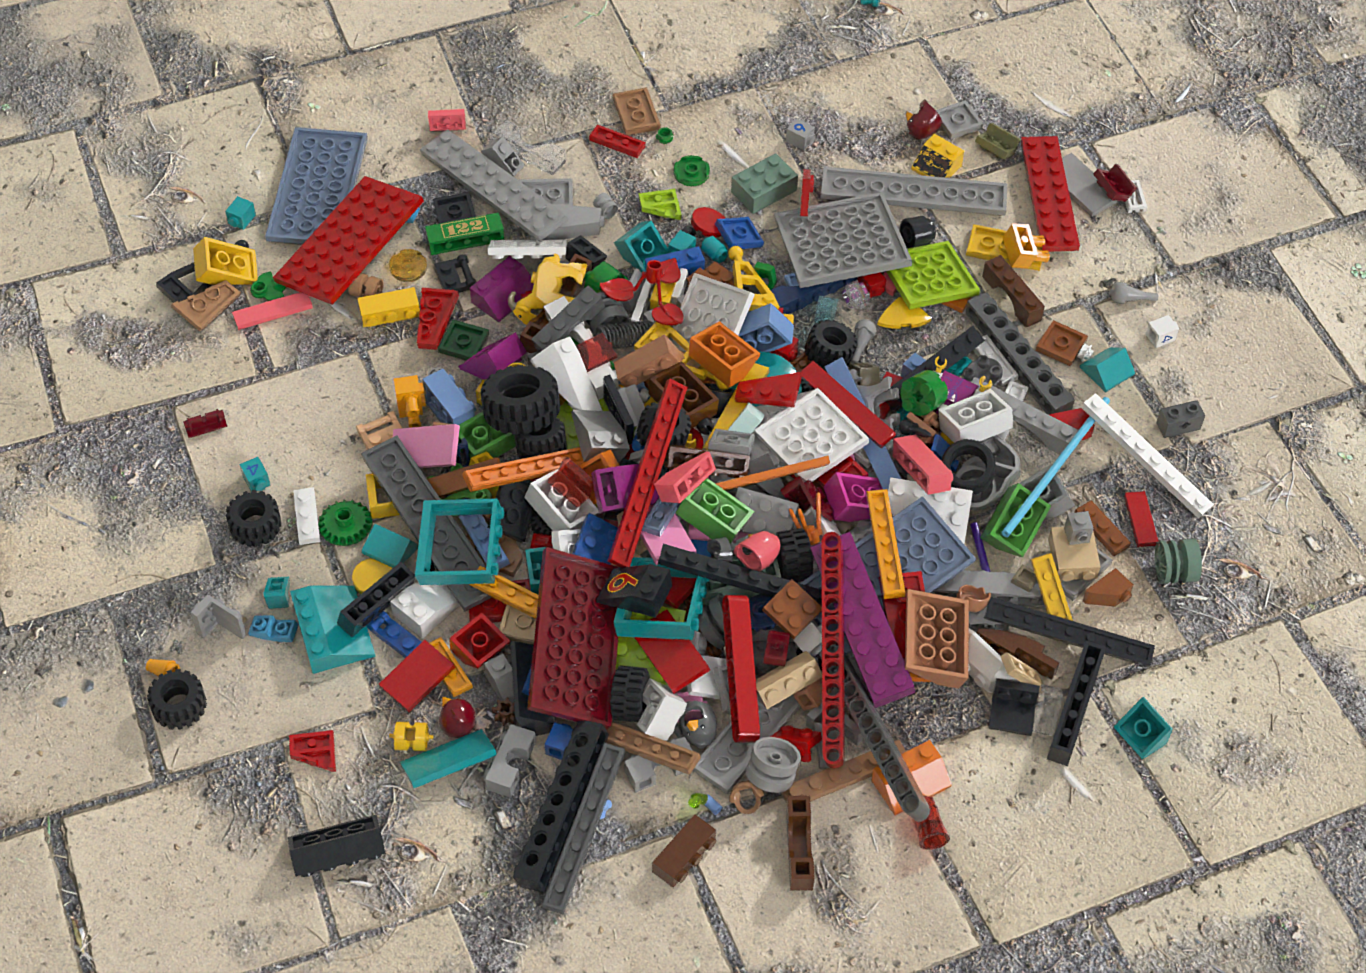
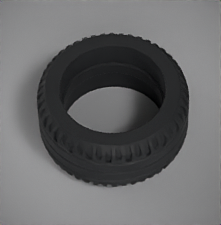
(973, 448)

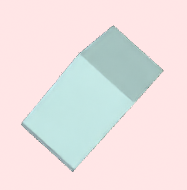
(747, 420)

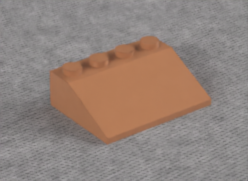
(937, 638)

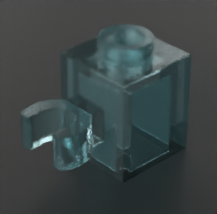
(826, 309)

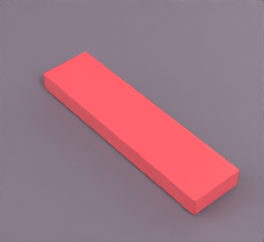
(271, 310)

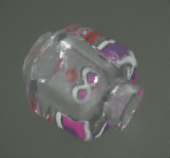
(856, 295)

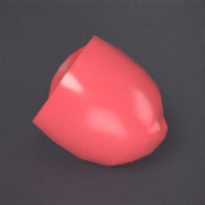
(764, 550)

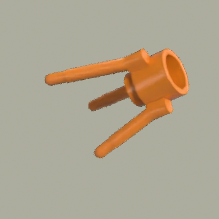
(812, 532)

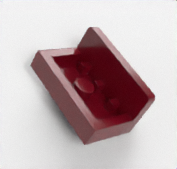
(1115, 183)

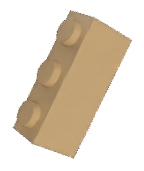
(787, 680)

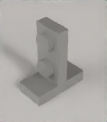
(851, 729)

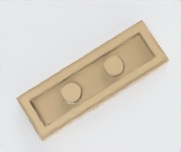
(1020, 670)

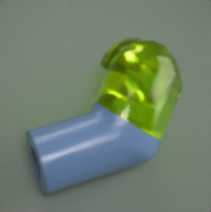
(704, 799)

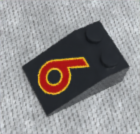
(637, 589)

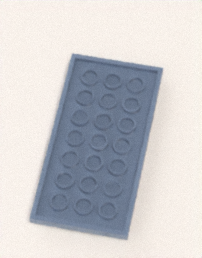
(315, 179)
(923, 545)

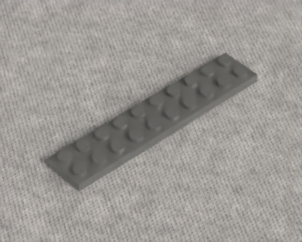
(407, 490)

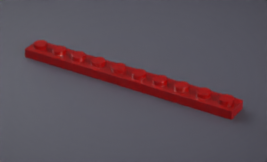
(647, 474)

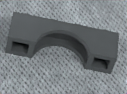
(581, 308)

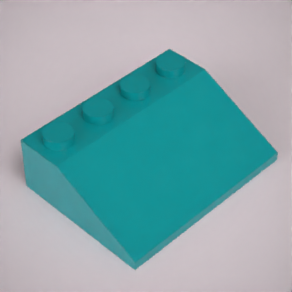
(324, 640)

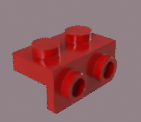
(802, 739)

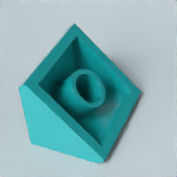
(1109, 368)
(388, 546)
(1144, 728)

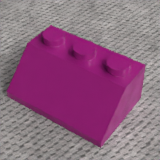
(493, 289)
(495, 357)

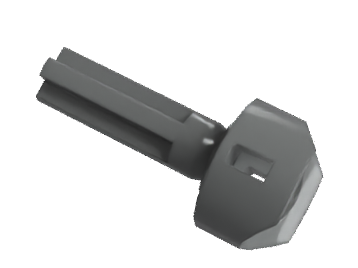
(722, 549)

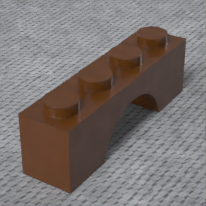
(1025, 303)
(799, 843)

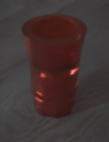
(932, 830)

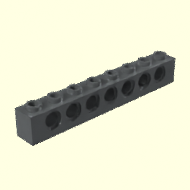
(1032, 371)

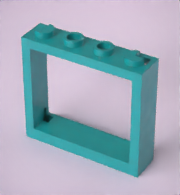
(435, 508)
(663, 629)

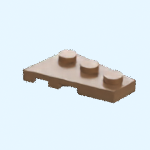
(206, 306)

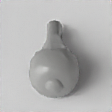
(1123, 293)
(864, 331)

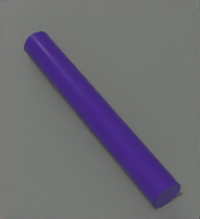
(979, 547)

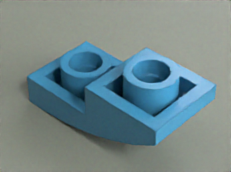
(269, 628)

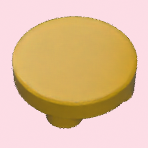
(368, 573)

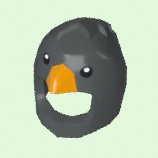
(700, 731)

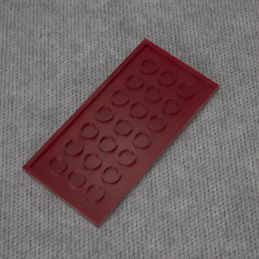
(573, 640)

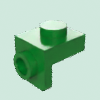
(766, 271)

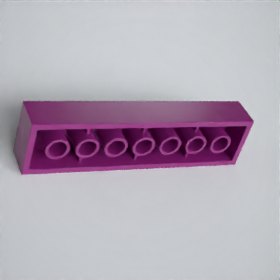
(868, 628)

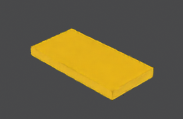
(988, 243)

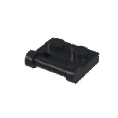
(449, 277)

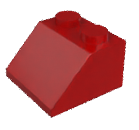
(478, 641)

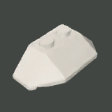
(985, 663)

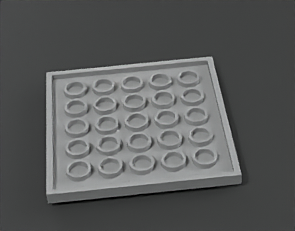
(842, 240)

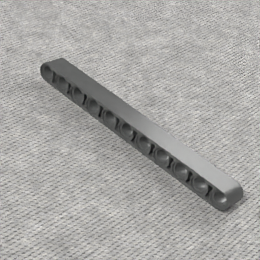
(881, 743)

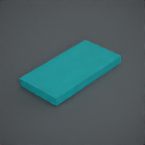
(448, 758)

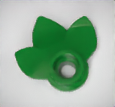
(267, 288)

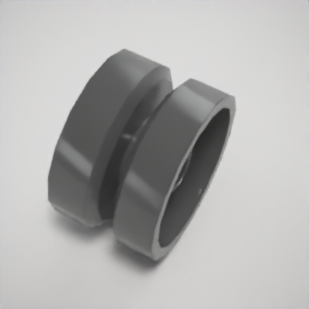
(712, 622)

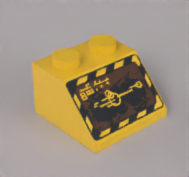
(938, 158)

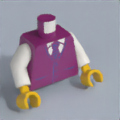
(958, 387)

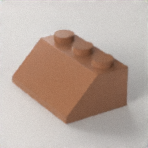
(647, 361)

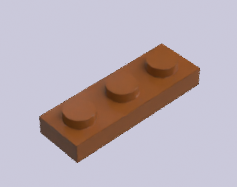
(1105, 530)

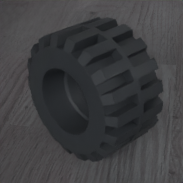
(830, 342)
(680, 431)
(542, 442)
(253, 531)
(795, 555)
(176, 684)
(627, 693)

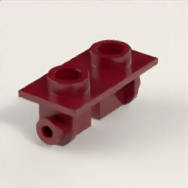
(200, 425)

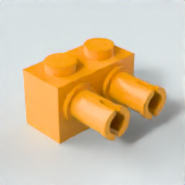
(1022, 246)
(410, 399)

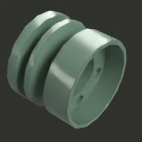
(1178, 561)

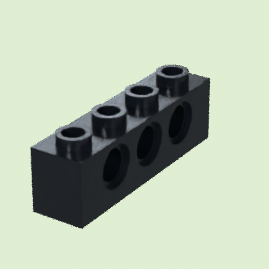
(375, 599)

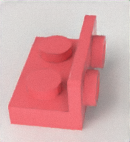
(447, 119)

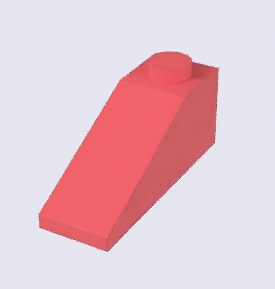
(684, 479)

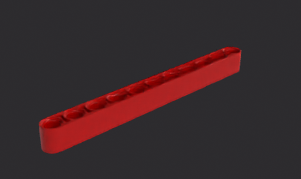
(832, 659)

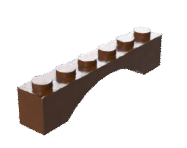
(568, 288)

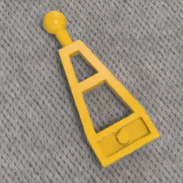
(752, 278)
(658, 330)

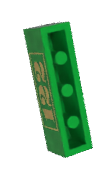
(464, 233)

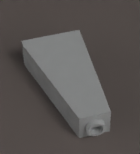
(581, 221)

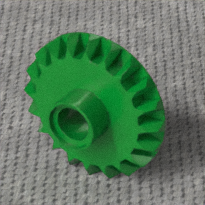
(348, 531)

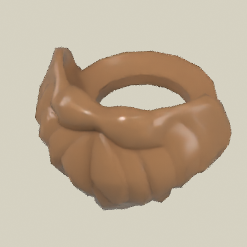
(735, 796)

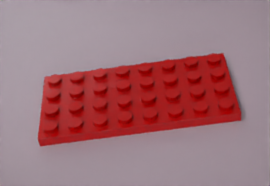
(348, 240)

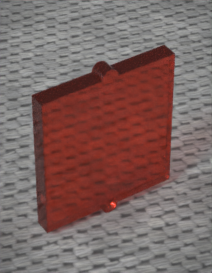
(596, 352)

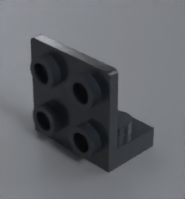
(1013, 707)

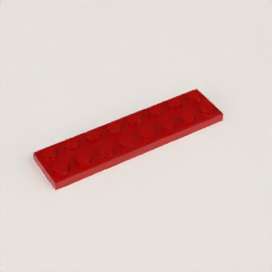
(1050, 193)

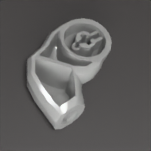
(1006, 472)

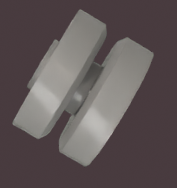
(773, 764)

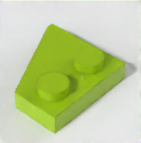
(661, 203)

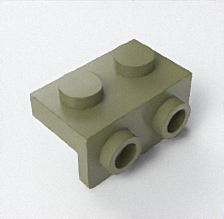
(998, 141)

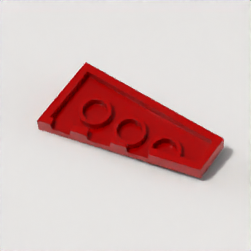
(434, 316)

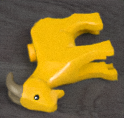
(546, 286)

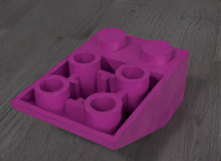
(614, 486)

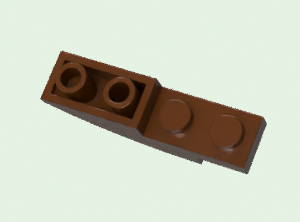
(1022, 648)

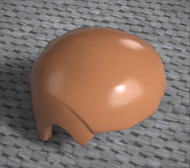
(977, 597)

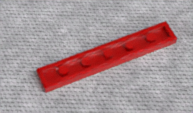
(856, 411)

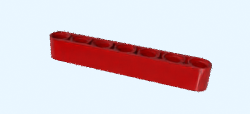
(740, 669)

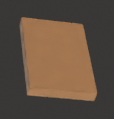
(636, 111)

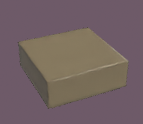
(1024, 578)

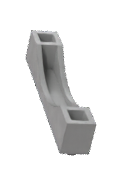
(1048, 429)

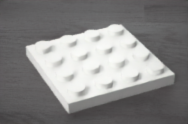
(519, 248)
(710, 302)
(810, 432)
(950, 505)

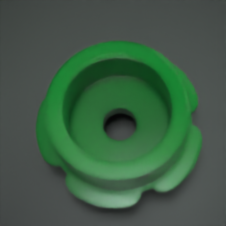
(664, 135)

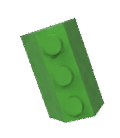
(714, 511)
(1025, 531)

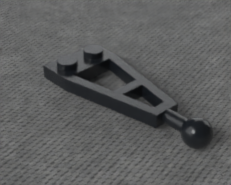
(175, 289)

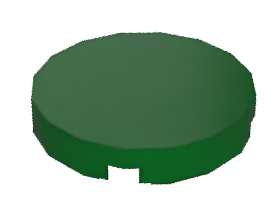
(691, 171)

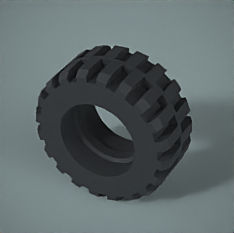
(520, 399)

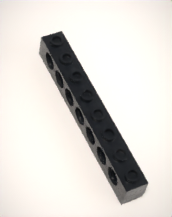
(583, 752)

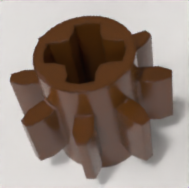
(504, 717)

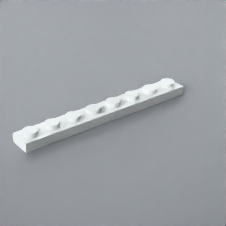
(1147, 456)

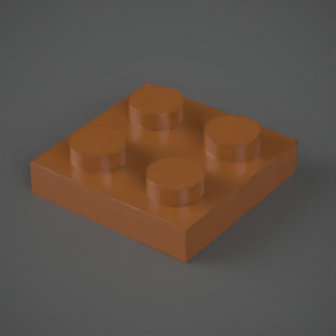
(1061, 343)
(792, 609)

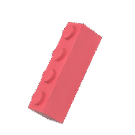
(922, 464)

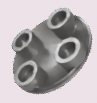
(984, 367)

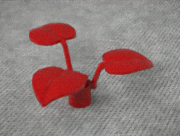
(656, 272)

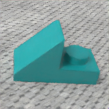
(277, 592)

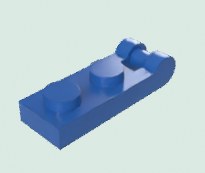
(393, 634)

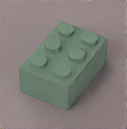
(764, 183)

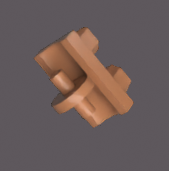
(929, 420)

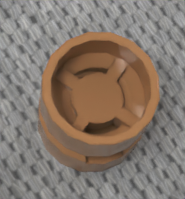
(366, 286)

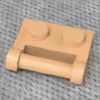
(381, 435)

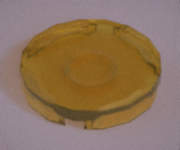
(408, 265)

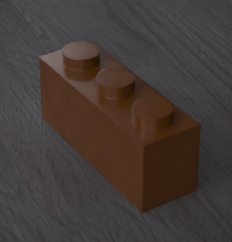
(684, 851)

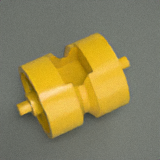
(411, 736)

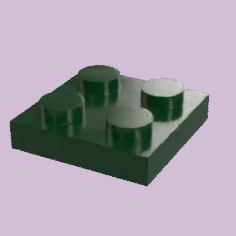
(463, 340)

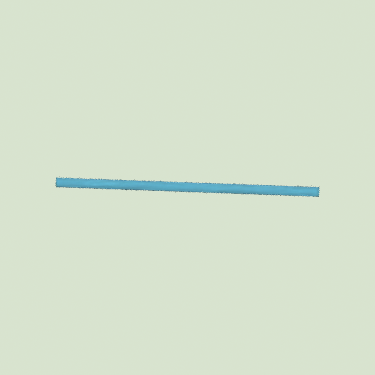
(1050, 474)

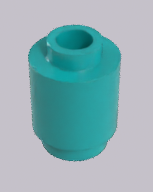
(714, 249)

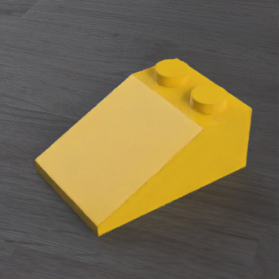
(224, 261)

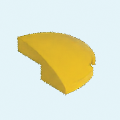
(899, 316)

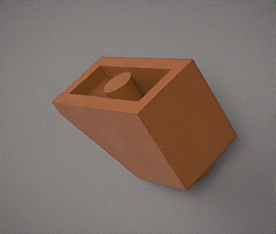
(1109, 590)

